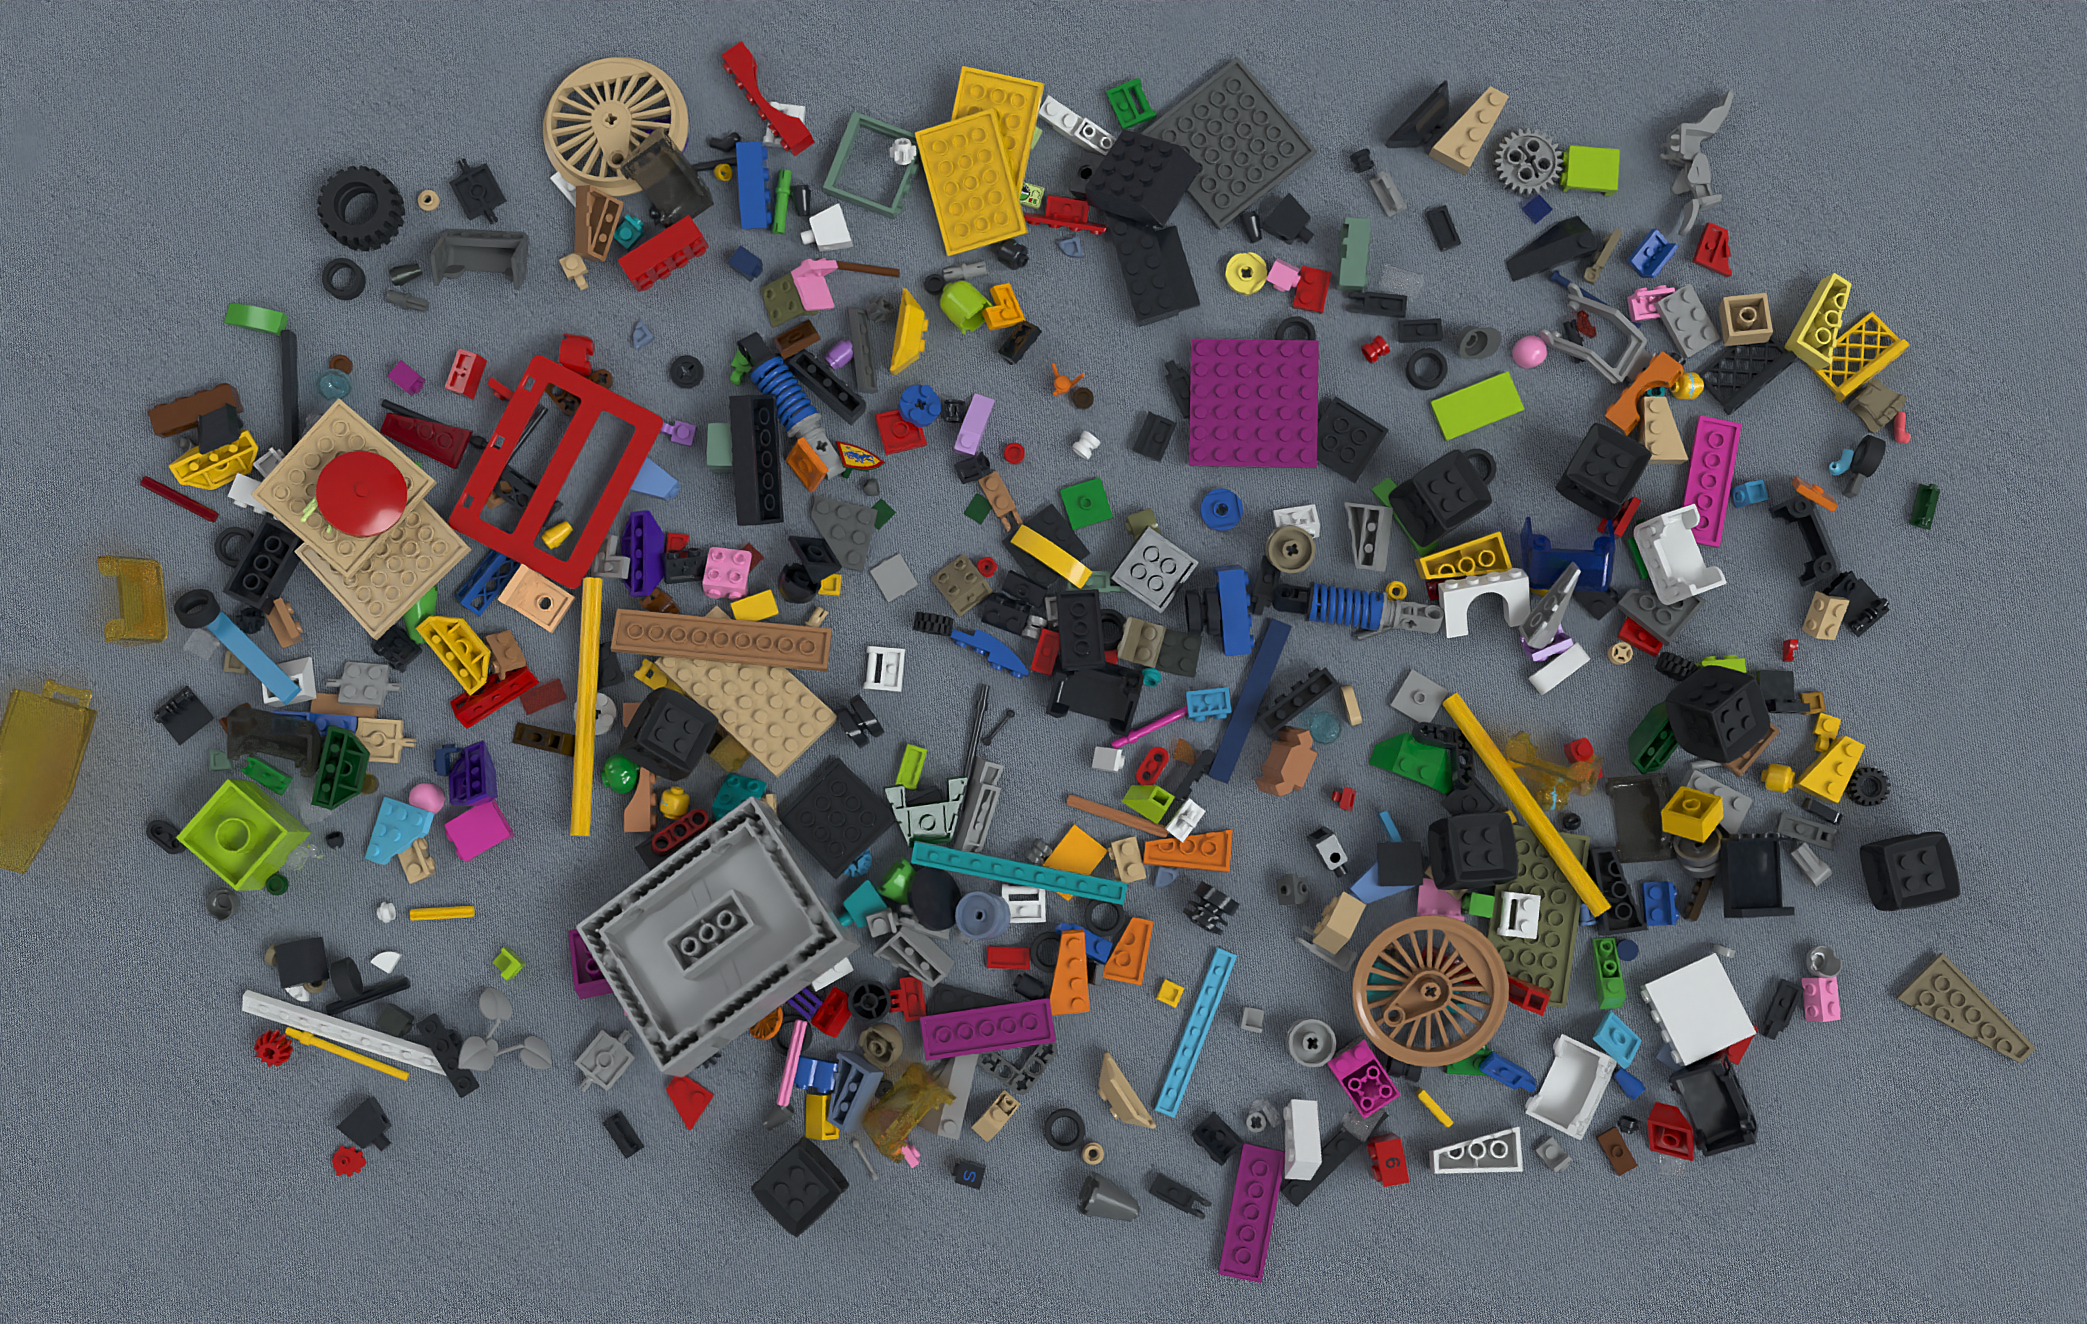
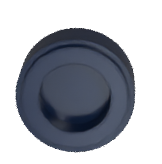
(1627, 950)

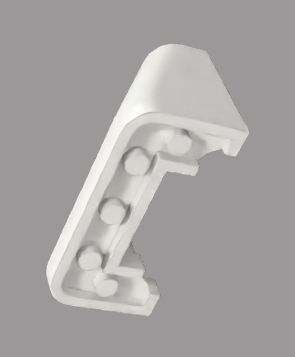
(1674, 556)
(1572, 1087)

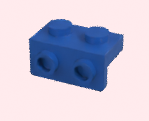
(1651, 254)

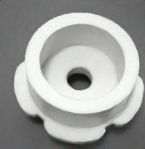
(386, 912)

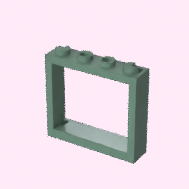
(856, 121)

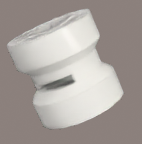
(1085, 445)

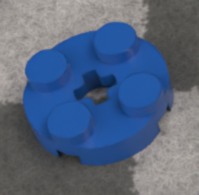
(924, 395)
(1228, 500)

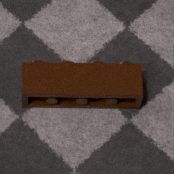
(183, 413)

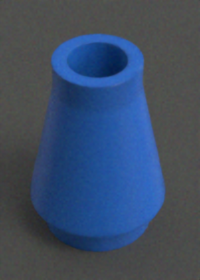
(1630, 1084)

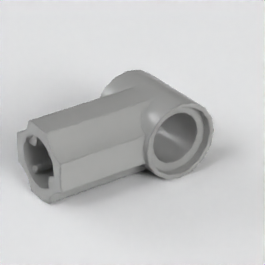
(1813, 869)

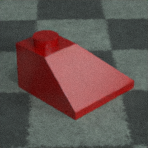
(1670, 1132)

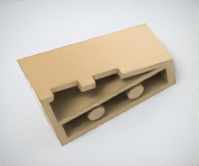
(1659, 432)

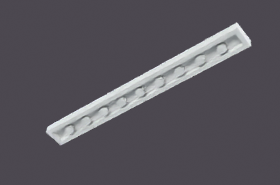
(340, 1031)

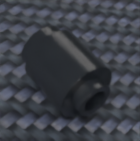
(1029, 986)

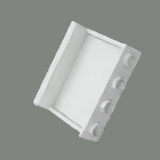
(1697, 1010)

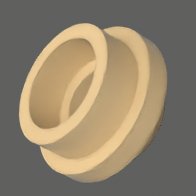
(433, 204)
(1092, 1160)

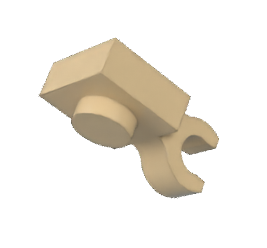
(574, 269)

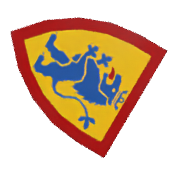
(856, 458)

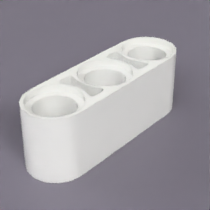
(1559, 668)

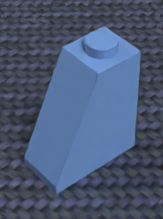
(655, 482)
(1366, 886)

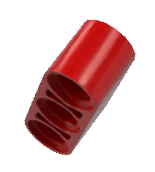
(686, 823)

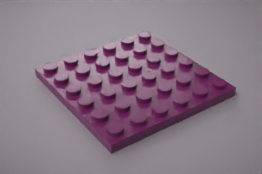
(1253, 403)

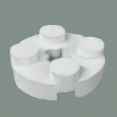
(608, 714)

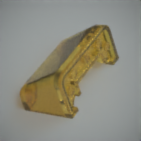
(140, 601)
(1578, 779)
(903, 1109)

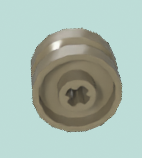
(1302, 551)

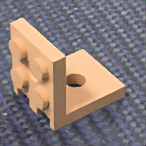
(528, 590)

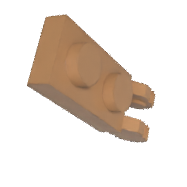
(999, 498)

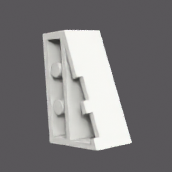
(1302, 1140)

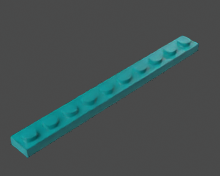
(1019, 872)

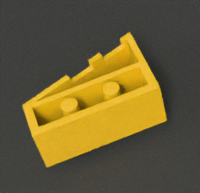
(1831, 770)

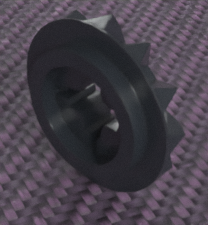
(677, 373)

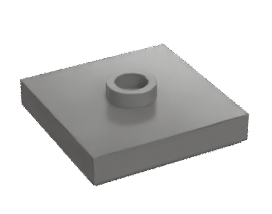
(1419, 697)

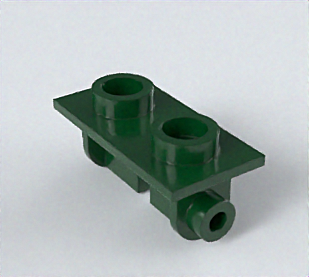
(1924, 506)

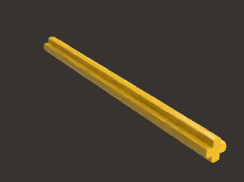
(586, 707)
(1526, 805)

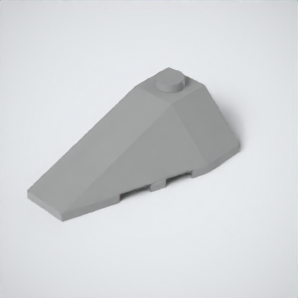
(1545, 618)
(958, 1078)

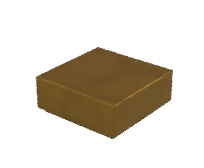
(1816, 702)

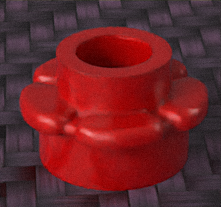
(986, 572)

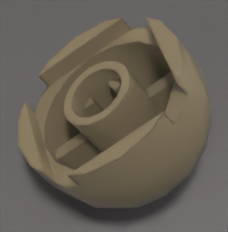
(881, 1044)

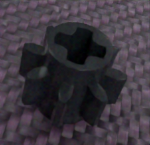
(250, 620)

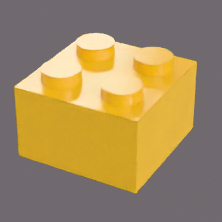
(1692, 814)

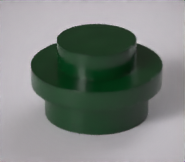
(277, 884)

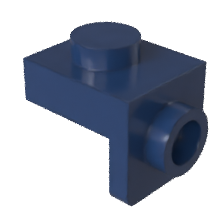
(442, 762)

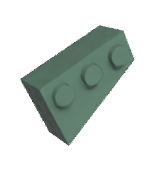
(1353, 254)

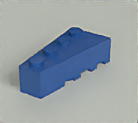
(753, 185)
(1233, 610)

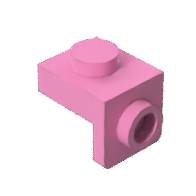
(911, 1154)

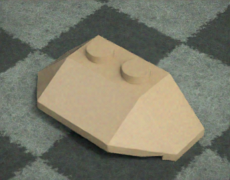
(1121, 1095)

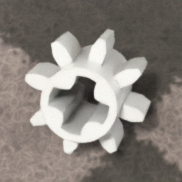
(902, 151)

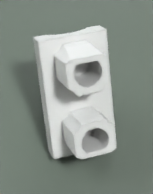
(1185, 820)

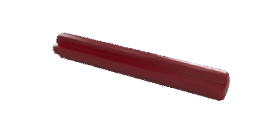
(179, 499)

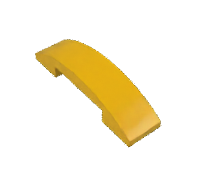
(1051, 556)

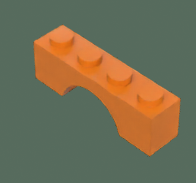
(1662, 372)

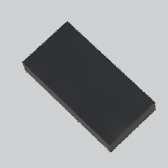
(1443, 228)

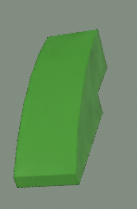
(256, 319)

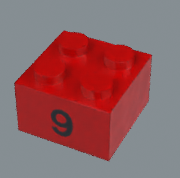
(1388, 1160)

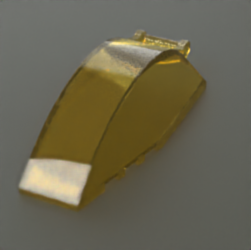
(39, 767)

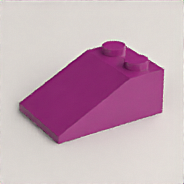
(587, 975)

